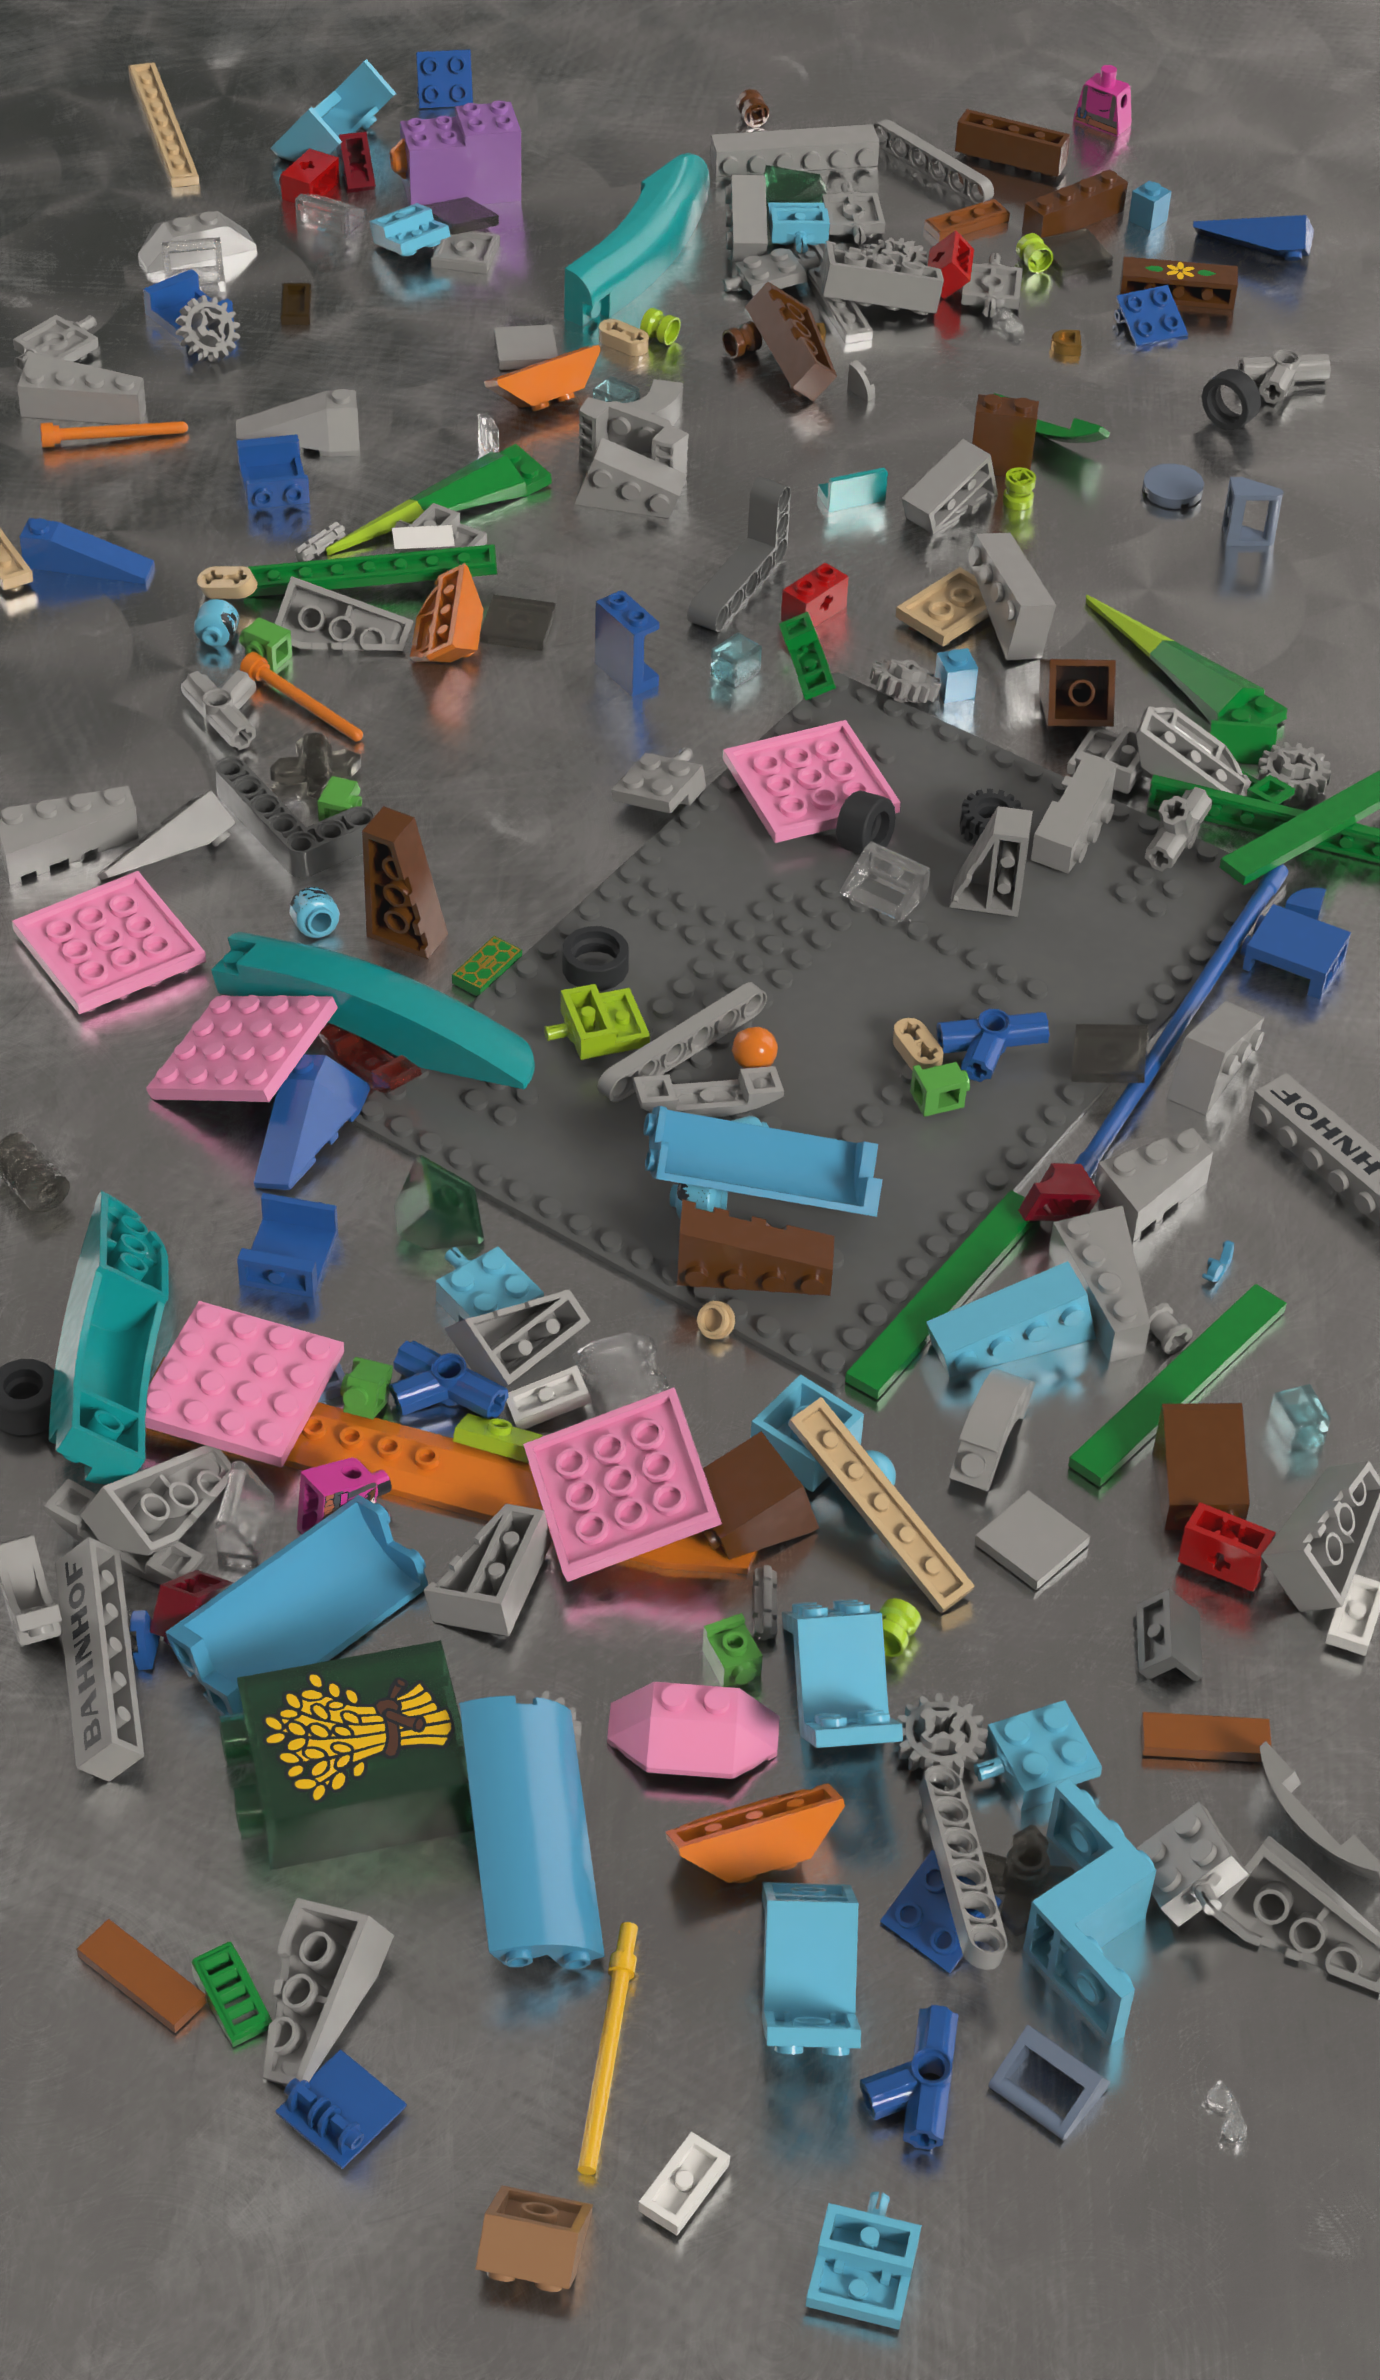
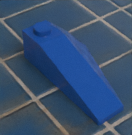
(1277, 236)
(70, 551)
(305, 1117)

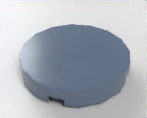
(1173, 485)

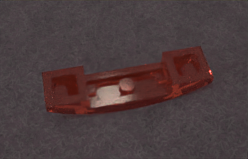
(368, 1060)

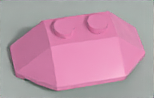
(693, 1730)

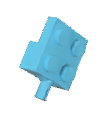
(798, 224)
(408, 230)
(483, 1285)
(1038, 1753)
(864, 2264)

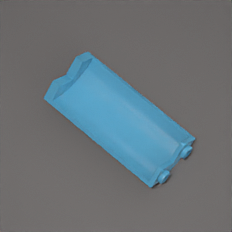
(762, 1161)
(300, 1603)
(531, 1832)

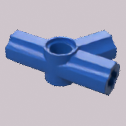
(989, 1037)
(443, 1380)
(906, 2088)

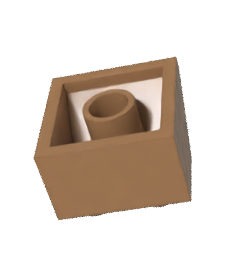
(533, 2238)

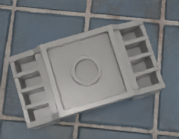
(632, 429)

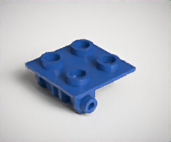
(444, 78)
(1150, 315)
(924, 1915)
(340, 2108)

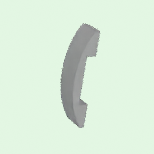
(714, 1098)
(158, 1567)
(1350, 1855)

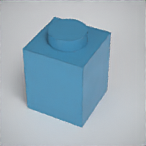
(1149, 205)
(957, 675)

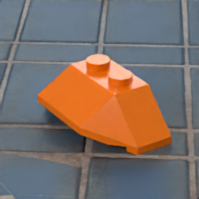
(547, 379)
(449, 619)
(760, 1834)

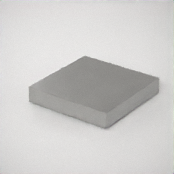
(466, 252)
(524, 345)
(1032, 1540)

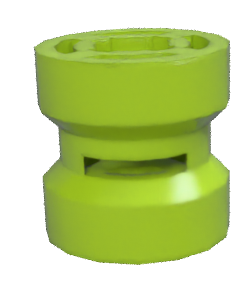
(1034, 253)
(660, 326)
(1019, 489)
(899, 1622)

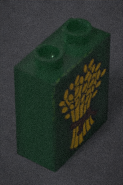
(349, 1755)

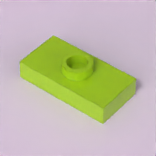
(494, 1436)

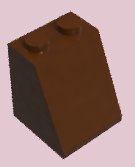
(1006, 431)
(1078, 692)
(1200, 1459)
(756, 1499)

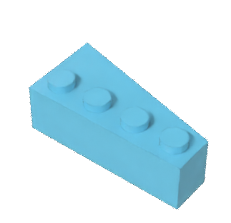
(1014, 1322)

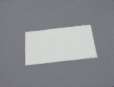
(423, 537)

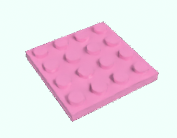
(805, 778)
(108, 942)
(242, 1048)
(240, 1383)
(621, 1484)

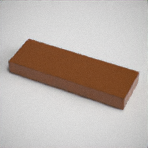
(967, 219)
(1204, 1736)
(141, 1975)

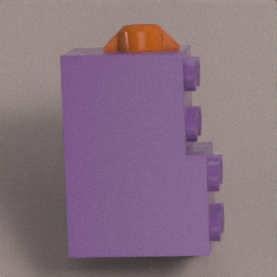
(461, 155)

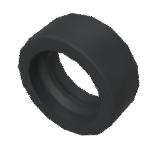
(1215, 406)
(595, 940)

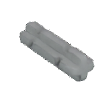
(319, 542)
(765, 1603)

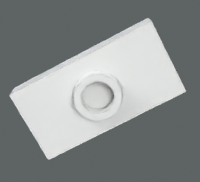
(548, 1398)
(1356, 1619)
(684, 2183)

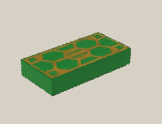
(486, 965)

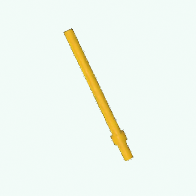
(621, 1969)

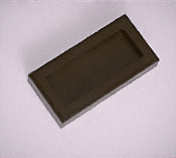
(296, 304)

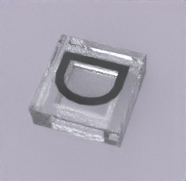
(488, 433)

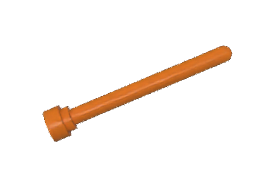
(53, 435)
(259, 670)

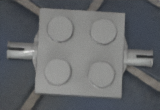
(854, 213)
(778, 268)
(993, 286)
(57, 339)

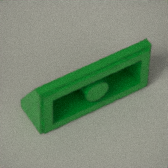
(1245, 739)

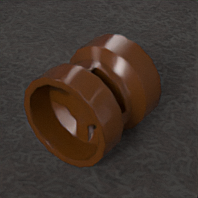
(752, 108)
(740, 340)

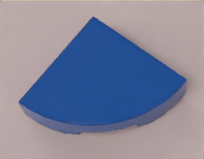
(1307, 902)
(146, 1642)

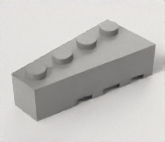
(79, 392)
(1013, 595)
(1106, 1266)

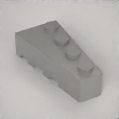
(879, 281)
(64, 829)
(1326, 1537)

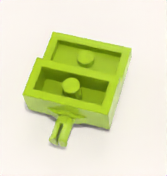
(600, 1021)

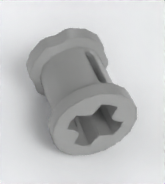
(1168, 1329)

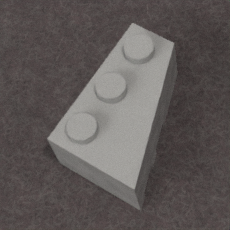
(746, 216)
(630, 482)
(951, 487)
(1078, 814)
(996, 865)
(1214, 1055)
(1154, 1178)
(517, 1337)
(495, 1575)

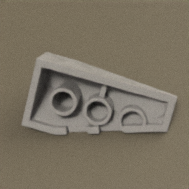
(321, 421)
(336, 622)
(189, 827)
(158, 1503)
(1301, 1916)
(324, 1975)

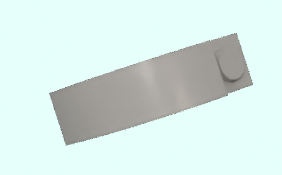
(662, 400)
(993, 1414)
(26, 1592)

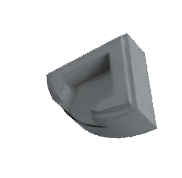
(859, 383)

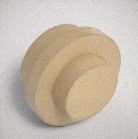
(716, 1320)

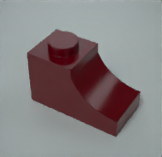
(356, 162)
(1060, 1195)
(182, 1597)

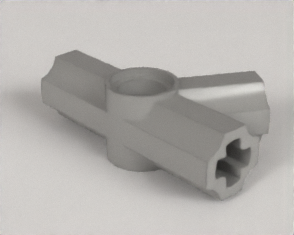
(1282, 370)
(222, 705)
(1178, 827)

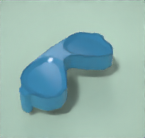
(1219, 1267)

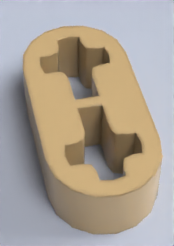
(623, 337)
(227, 582)
(923, 1044)

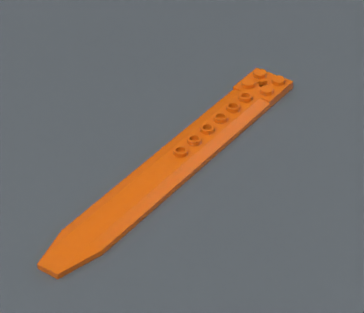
(460, 1477)

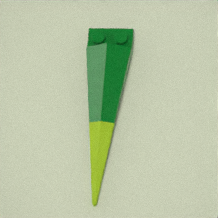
(484, 481)
(1212, 688)

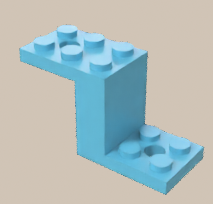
(841, 1674)
(1090, 1910)
(810, 1967)

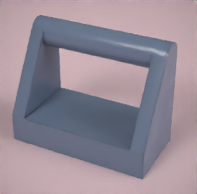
(1243, 490)
(1034, 2040)

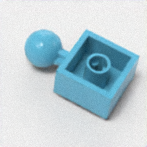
(774, 1425)

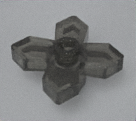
(315, 764)
(1023, 1876)

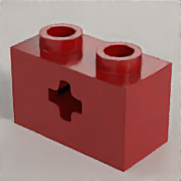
(310, 174)
(955, 260)
(819, 592)
(1225, 1546)

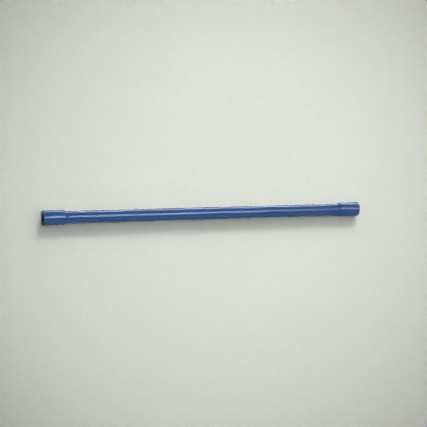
(1267, 887)

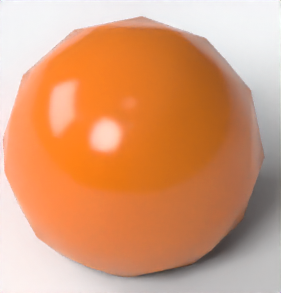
(754, 1048)

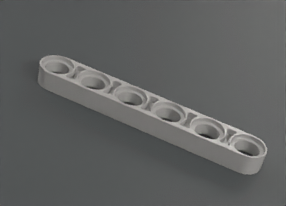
(931, 165)
(683, 1041)
(969, 1865)

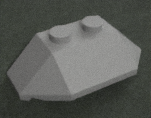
(198, 226)
(1186, 752)

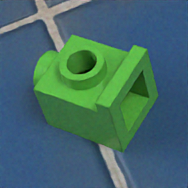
(268, 641)
(337, 797)
(939, 1088)
(366, 1387)
(732, 1651)

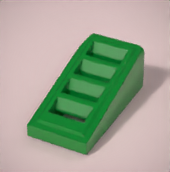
(219, 1968)

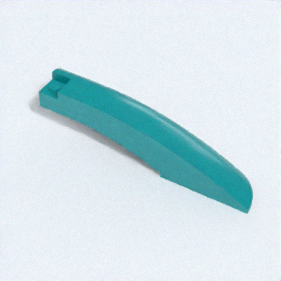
(641, 244)
(380, 1007)
(109, 1344)

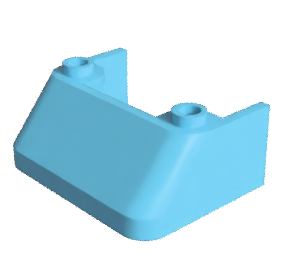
(340, 113)

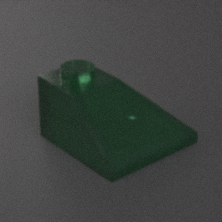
(792, 186)
(437, 1208)

